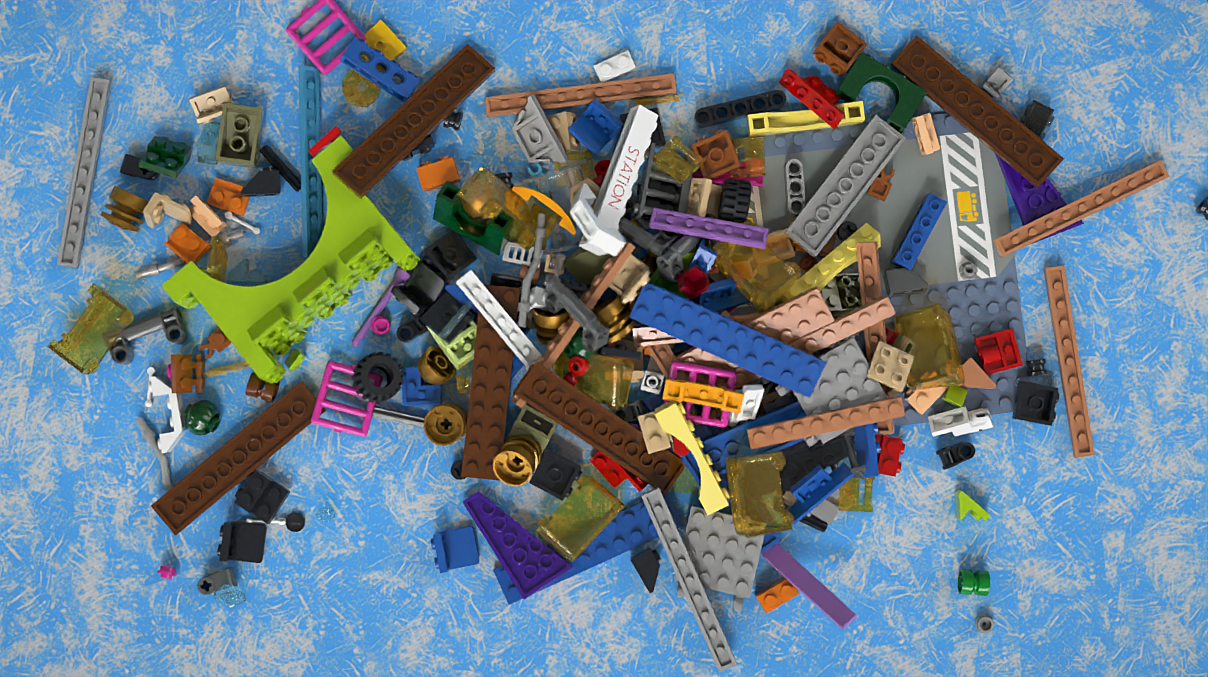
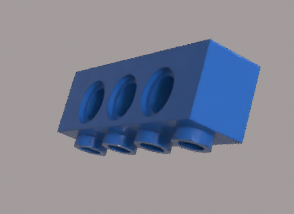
(382, 79)
(918, 231)

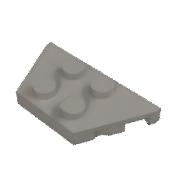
(537, 135)

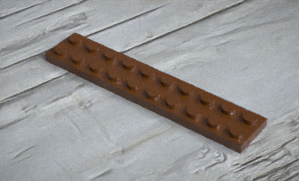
(977, 112)
(413, 121)
(489, 391)
(597, 427)
(237, 459)

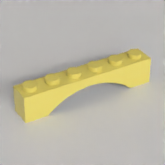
(785, 122)
(833, 263)
(674, 422)

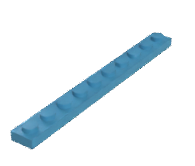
(310, 178)

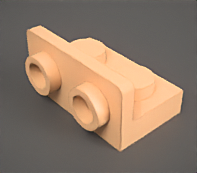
(925, 134)
(206, 217)
(924, 398)

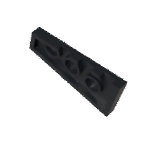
(805, 459)

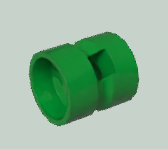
(973, 582)

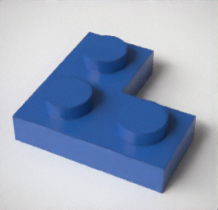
(416, 394)

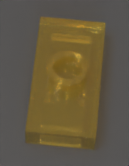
(463, 383)

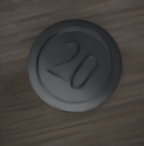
(295, 522)

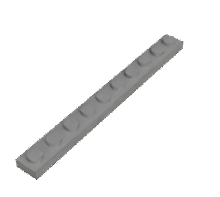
(84, 172)
(689, 579)

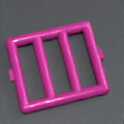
(302, 42)
(712, 372)
(321, 401)

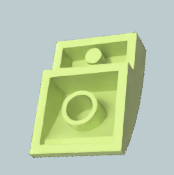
(462, 348)

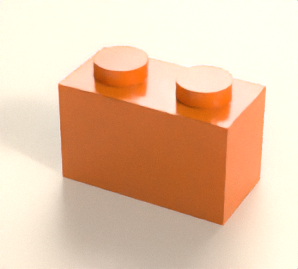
(436, 174)
(776, 594)

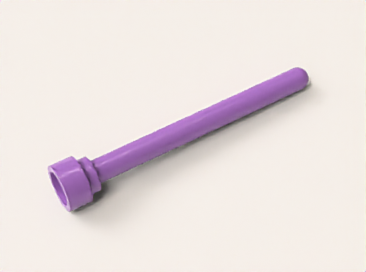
(400, 277)

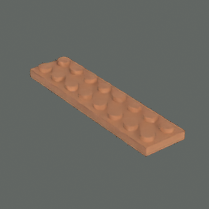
(783, 322)

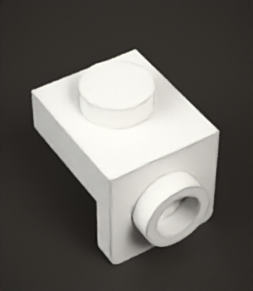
(537, 298)

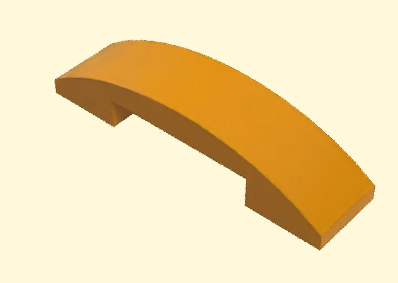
(565, 222)
(703, 394)

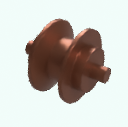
(807, 263)

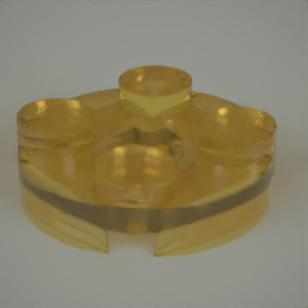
(359, 99)

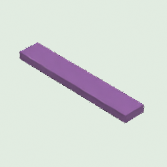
(709, 228)
(809, 586)

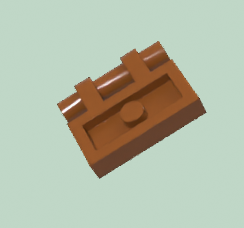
(182, 373)

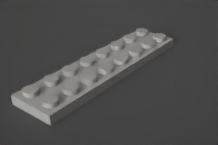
(845, 186)

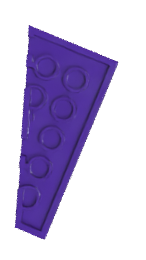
(1033, 201)
(522, 555)

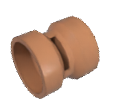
(534, 282)

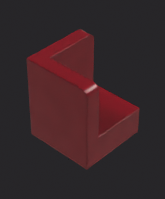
(693, 282)

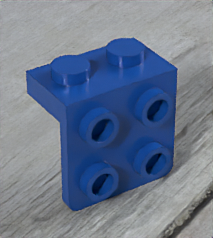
(595, 126)
(455, 549)

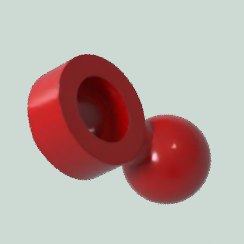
(600, 170)
(571, 377)

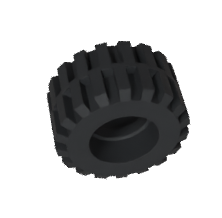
(735, 200)
(390, 368)

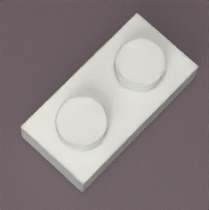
(614, 67)

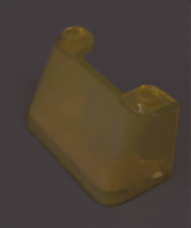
(492, 195)
(757, 271)
(94, 331)
(936, 349)
(605, 381)
(757, 494)
(580, 518)

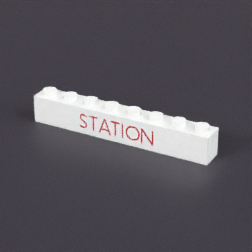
(623, 171)

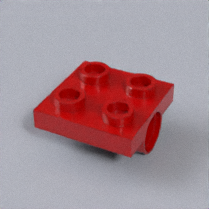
(998, 351)

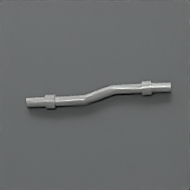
(156, 269)
(524, 307)
(149, 436)

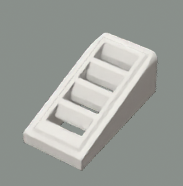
(516, 261)

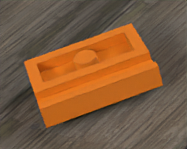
(227, 197)
(187, 244)

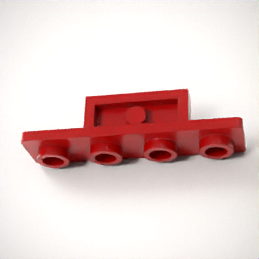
(814, 95)
(614, 472)

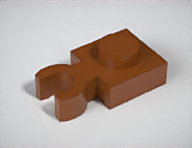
(880, 186)
(218, 342)

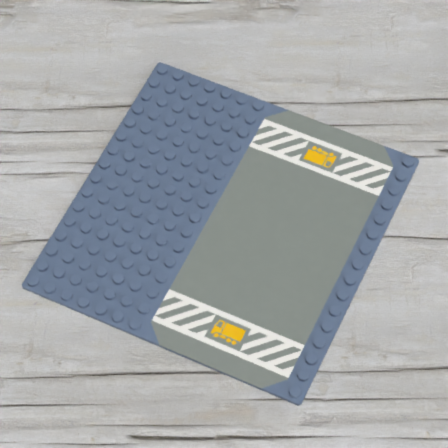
(975, 215)

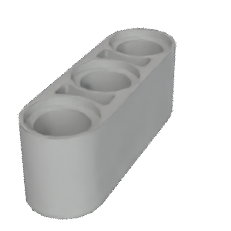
(797, 178)

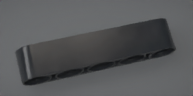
(747, 103)

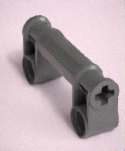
(655, 243)
(671, 263)
(560, 297)
(168, 321)

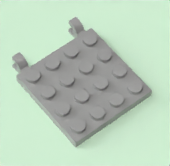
(839, 386)
(721, 555)

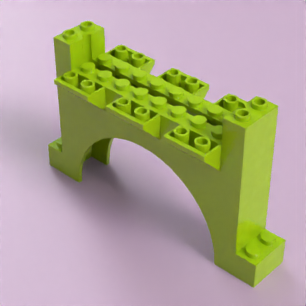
(273, 316)

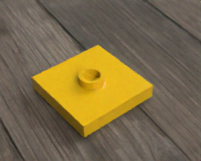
(384, 40)

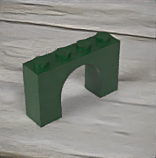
(907, 94)
(451, 213)

